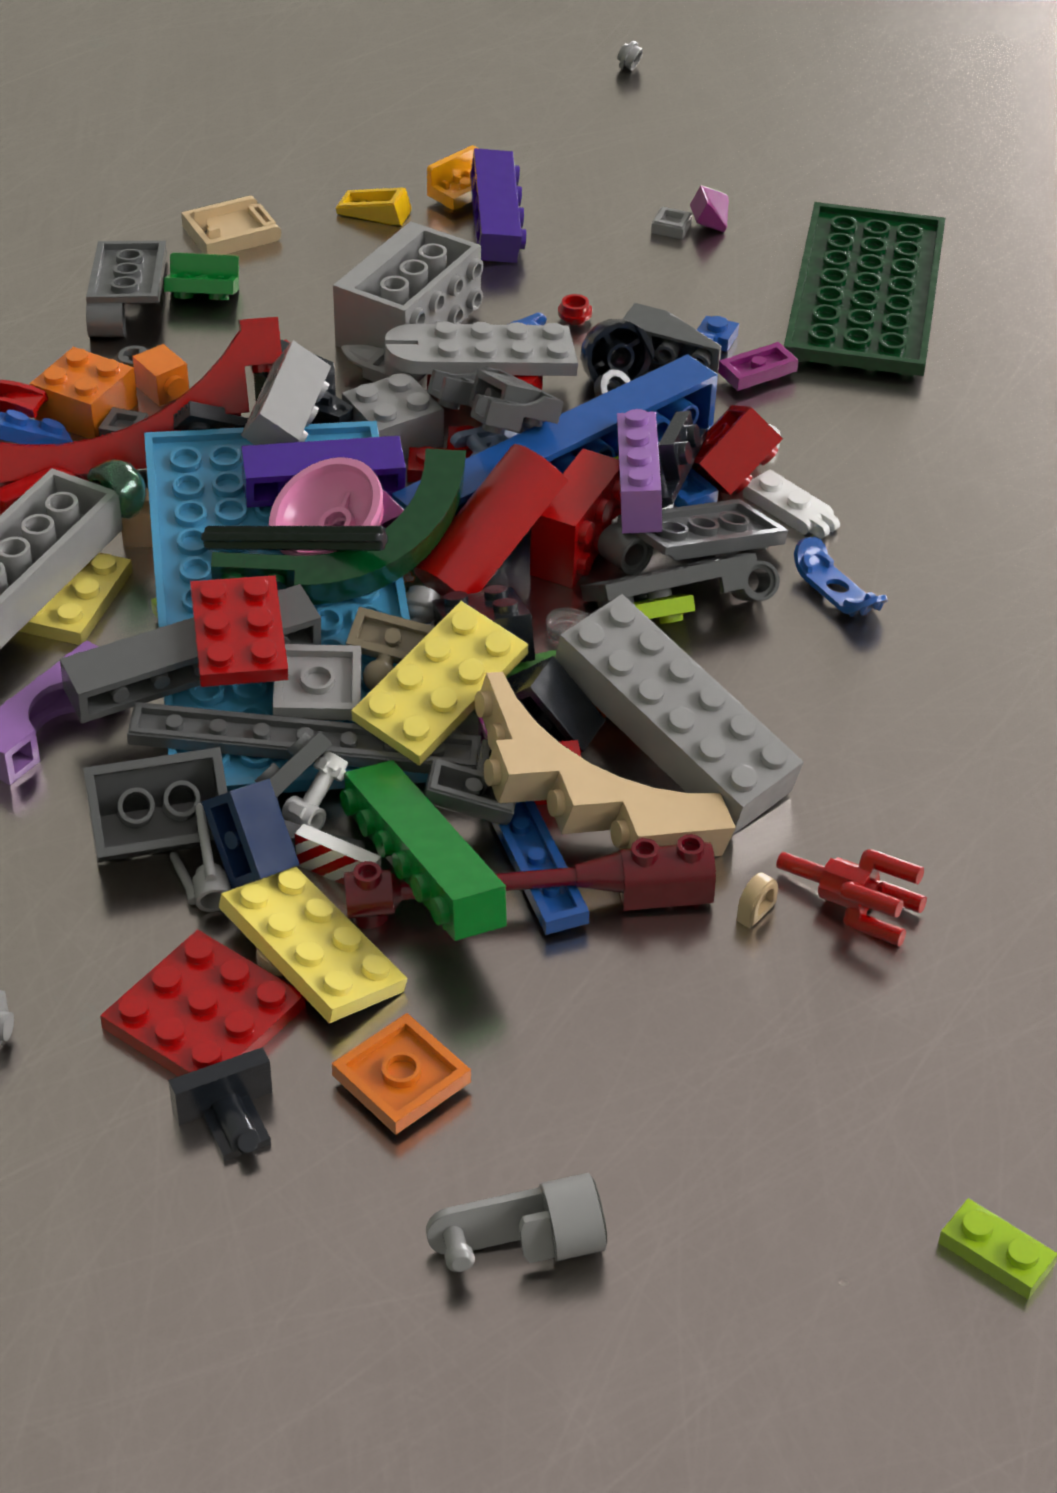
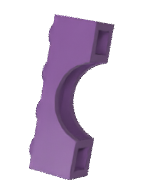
(639, 472)
(26, 714)

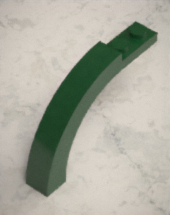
(356, 573)

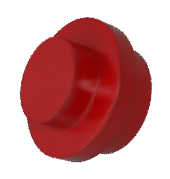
(575, 309)

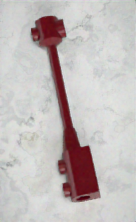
(642, 874)

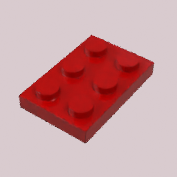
(238, 631)

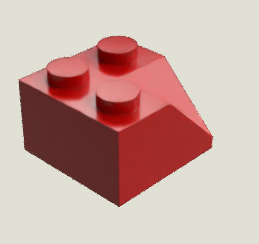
(735, 449)

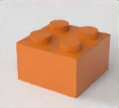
(84, 390)

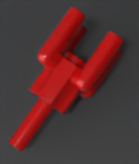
(860, 888)

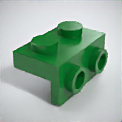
(202, 273)

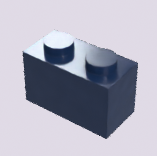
(250, 833)

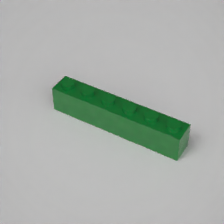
(425, 850)

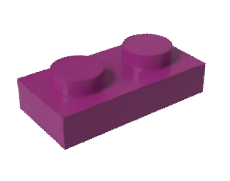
(758, 366)

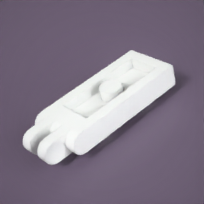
(791, 504)

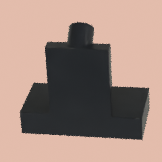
(224, 1099)

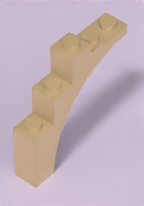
(582, 796)

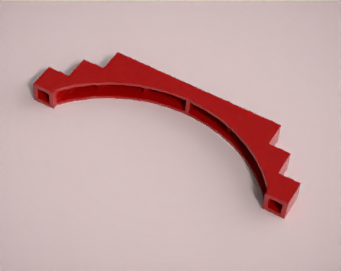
(223, 386)

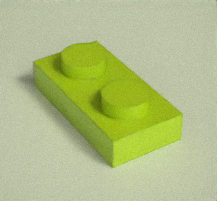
(667, 608)
(998, 1248)

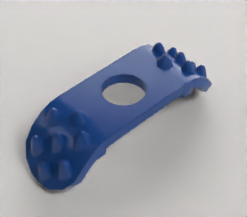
(819, 570)

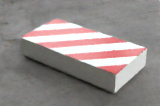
(329, 854)

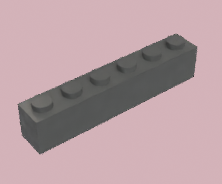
(161, 661)

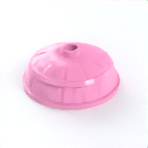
(329, 494)

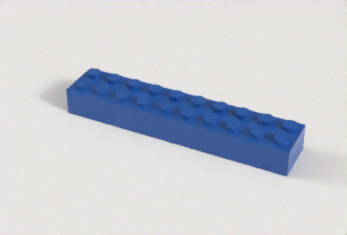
(593, 425)

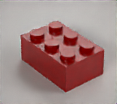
(569, 528)

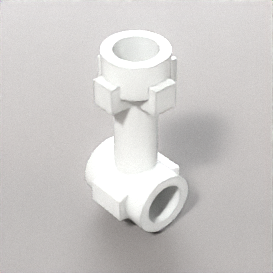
(307, 810)

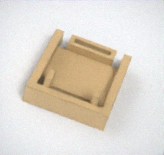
(230, 226)

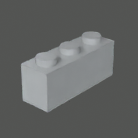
(288, 398)

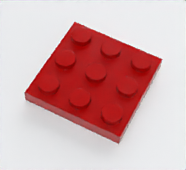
(202, 1007)

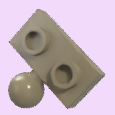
(384, 638)

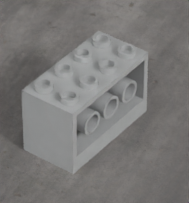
(408, 280)

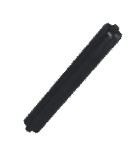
(295, 538)

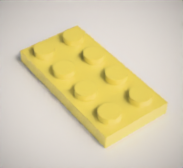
(438, 682)
(312, 944)

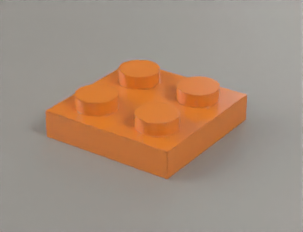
(401, 1073)

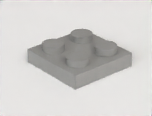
(320, 682)

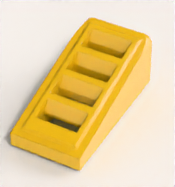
(378, 205)

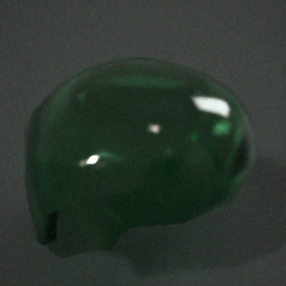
(125, 482)

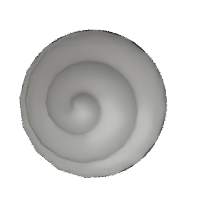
(420, 603)

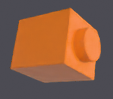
(160, 374)

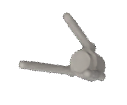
(210, 878)

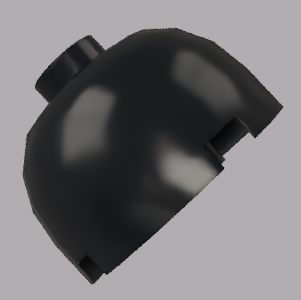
(616, 346)

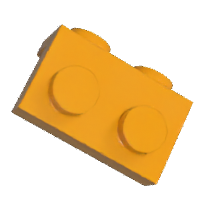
(450, 179)

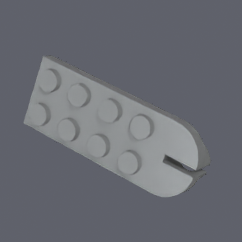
(469, 347)

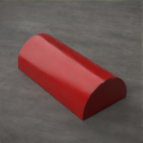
(492, 522)

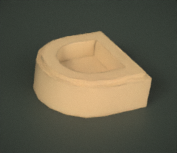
(757, 899)

